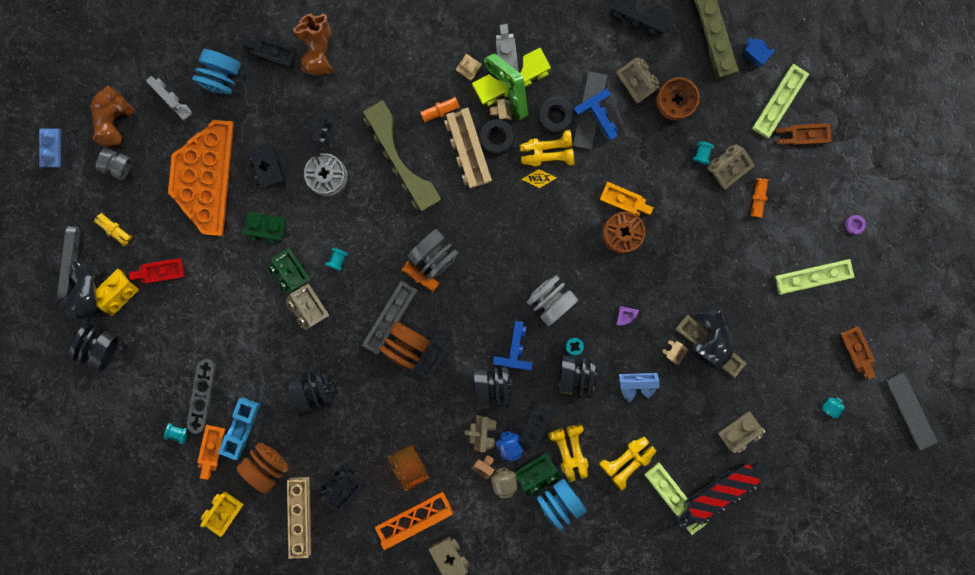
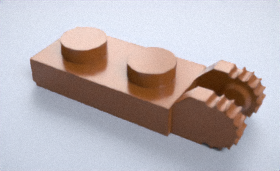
(806, 134)

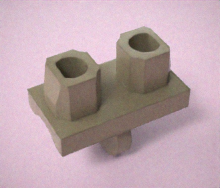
(478, 433)

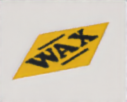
(539, 178)

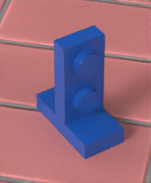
(599, 113)
(516, 350)

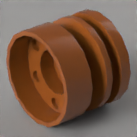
(683, 89)
(612, 235)
(404, 345)
(260, 470)

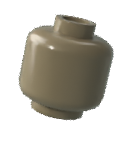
(504, 483)

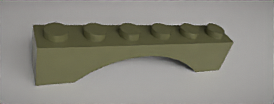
(718, 43)
(382, 122)

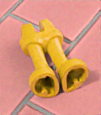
(538, 147)
(644, 459)
(577, 460)

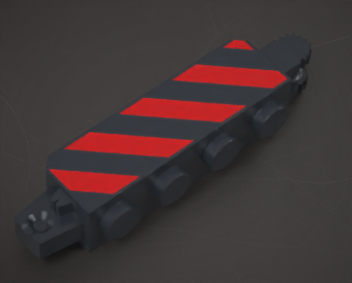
(721, 493)

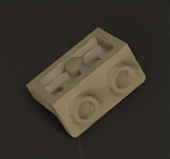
(638, 79)
(730, 166)
(306, 307)
(741, 433)

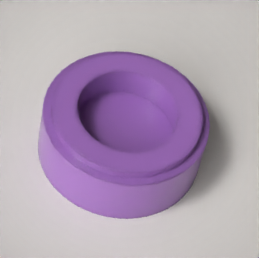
(855, 224)

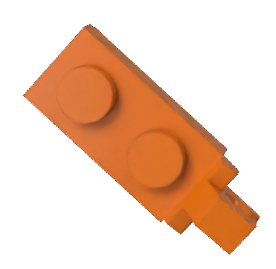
(210, 446)

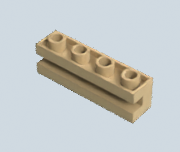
(468, 148)
(299, 517)

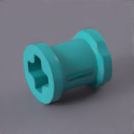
(703, 152)
(336, 259)
(580, 345)
(175, 433)

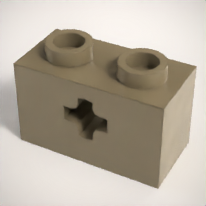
(449, 547)

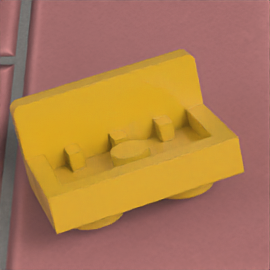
(115, 292)
(221, 514)

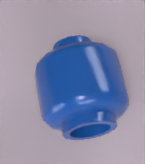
(509, 446)

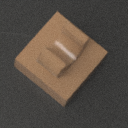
(483, 468)

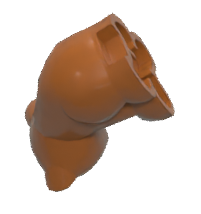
(316, 34)
(105, 108)

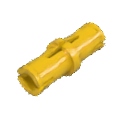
(112, 229)

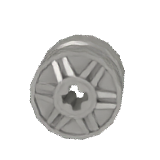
(335, 180)
(552, 300)

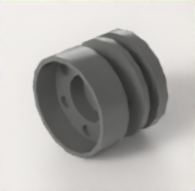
(433, 254)

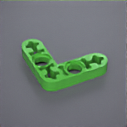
(514, 83)

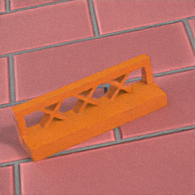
(413, 529)

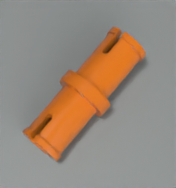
(439, 109)
(759, 197)
(419, 277)

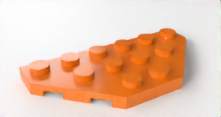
(202, 175)

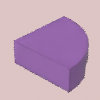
(626, 315)

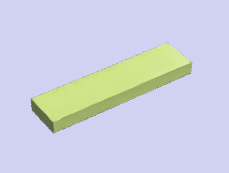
(780, 101)
(814, 276)
(669, 492)

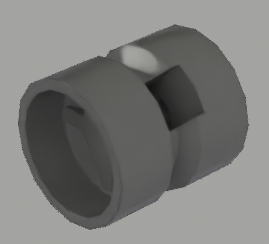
(116, 165)

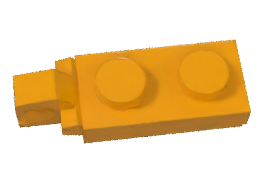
(625, 200)

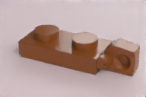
(859, 351)

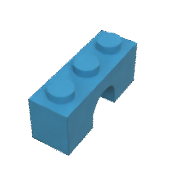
(238, 434)

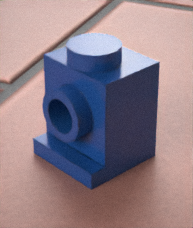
(757, 52)

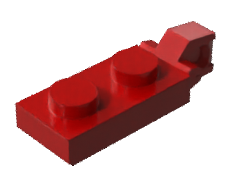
(159, 271)

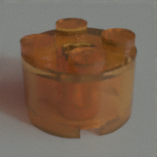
(408, 467)

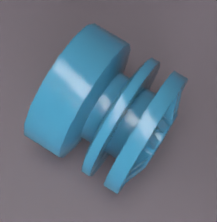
(216, 71)
(561, 505)

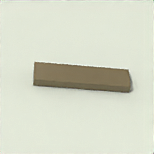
(696, 334)

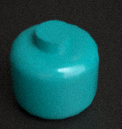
(833, 407)

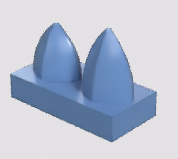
(50, 148)
(631, 382)

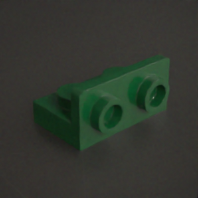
(265, 227)
(287, 271)
(537, 475)

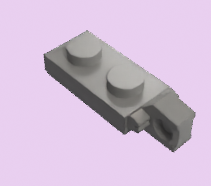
(506, 47)
(170, 98)

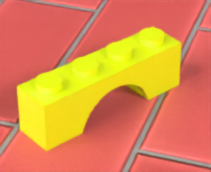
(490, 89)

